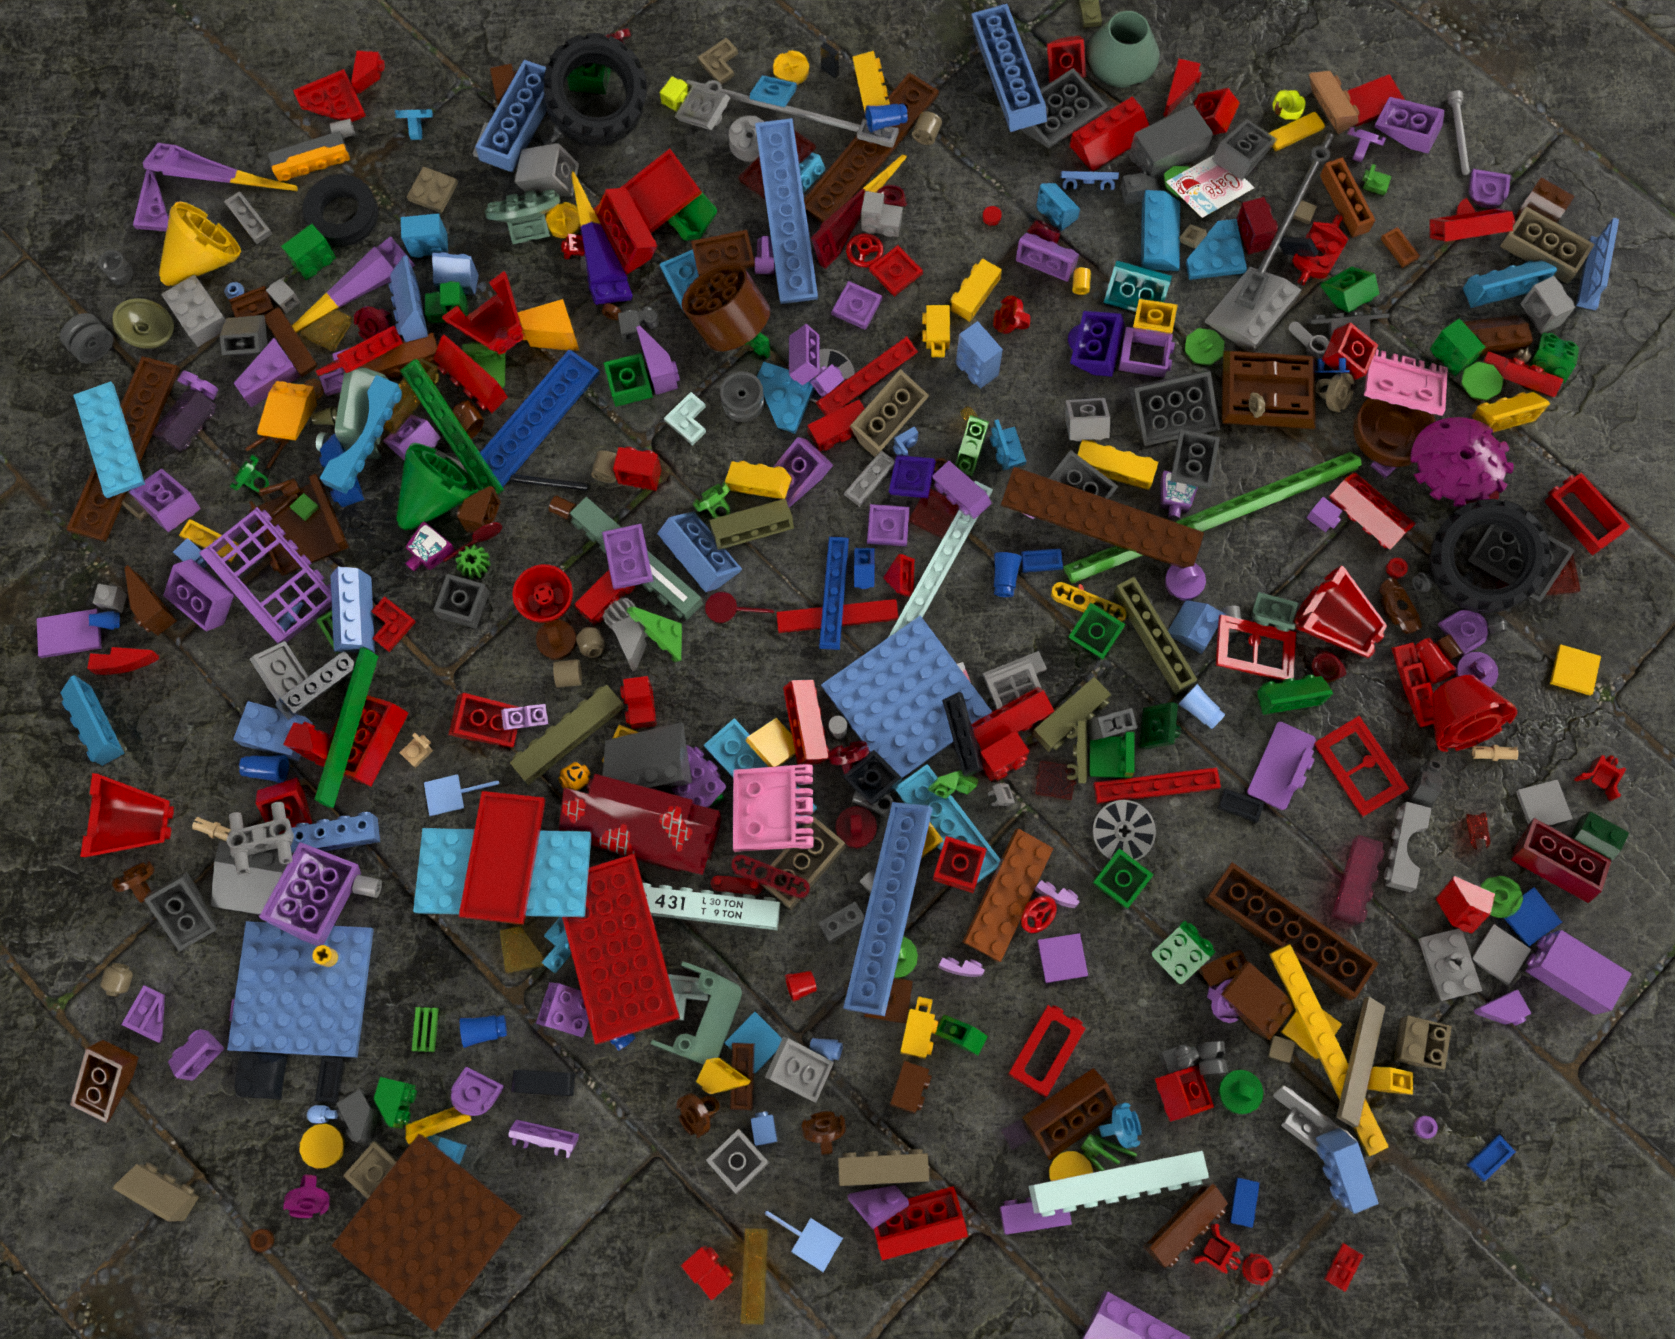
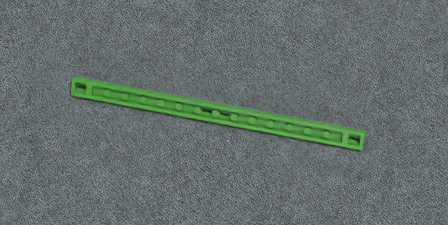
(1225, 511)

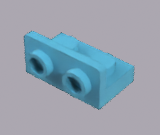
(810, 170)

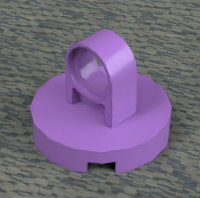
(1365, 138)
(1185, 582)
(1478, 665)
(1219, 1006)

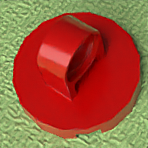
(1011, 316)

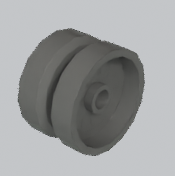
(86, 338)
(742, 396)

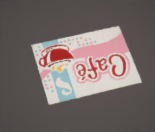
(1208, 186)

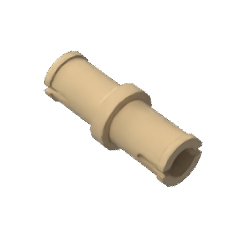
(1494, 752)
(214, 829)

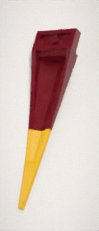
(838, 227)

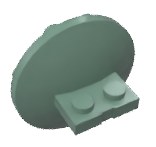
(525, 217)

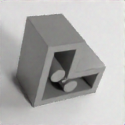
(879, 217)

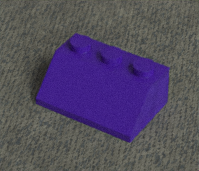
(1098, 342)

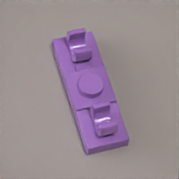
(543, 1136)

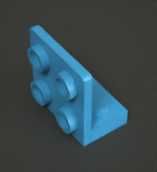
(1008, 446)

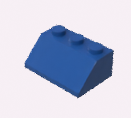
(329, 451)

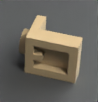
(417, 750)

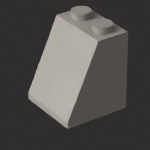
(546, 169)

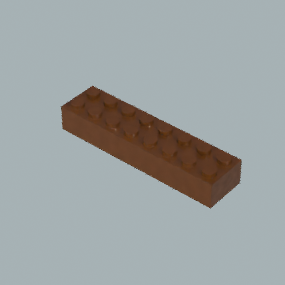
(1283, 924)

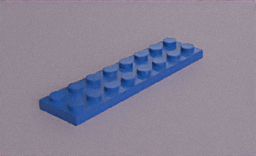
(538, 415)

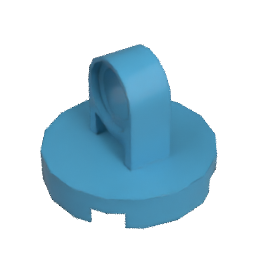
(414, 121)
(1124, 1125)

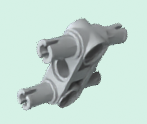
(260, 838)

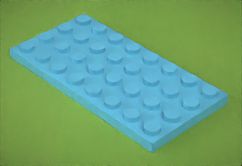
(556, 883)

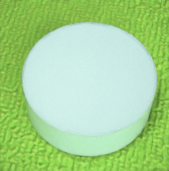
(321, 438)

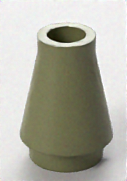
(325, 417)

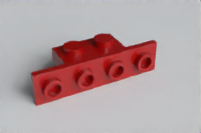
(1522, 374)

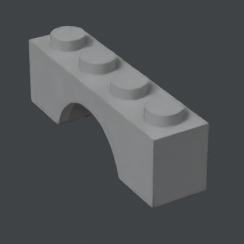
(1402, 872)

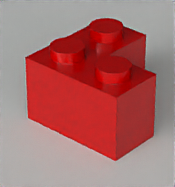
(639, 696)
(708, 1272)

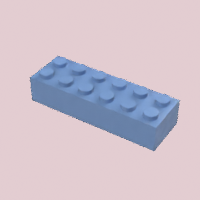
(514, 118)

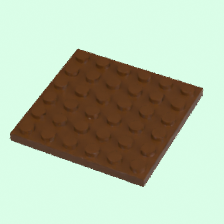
(427, 1232)

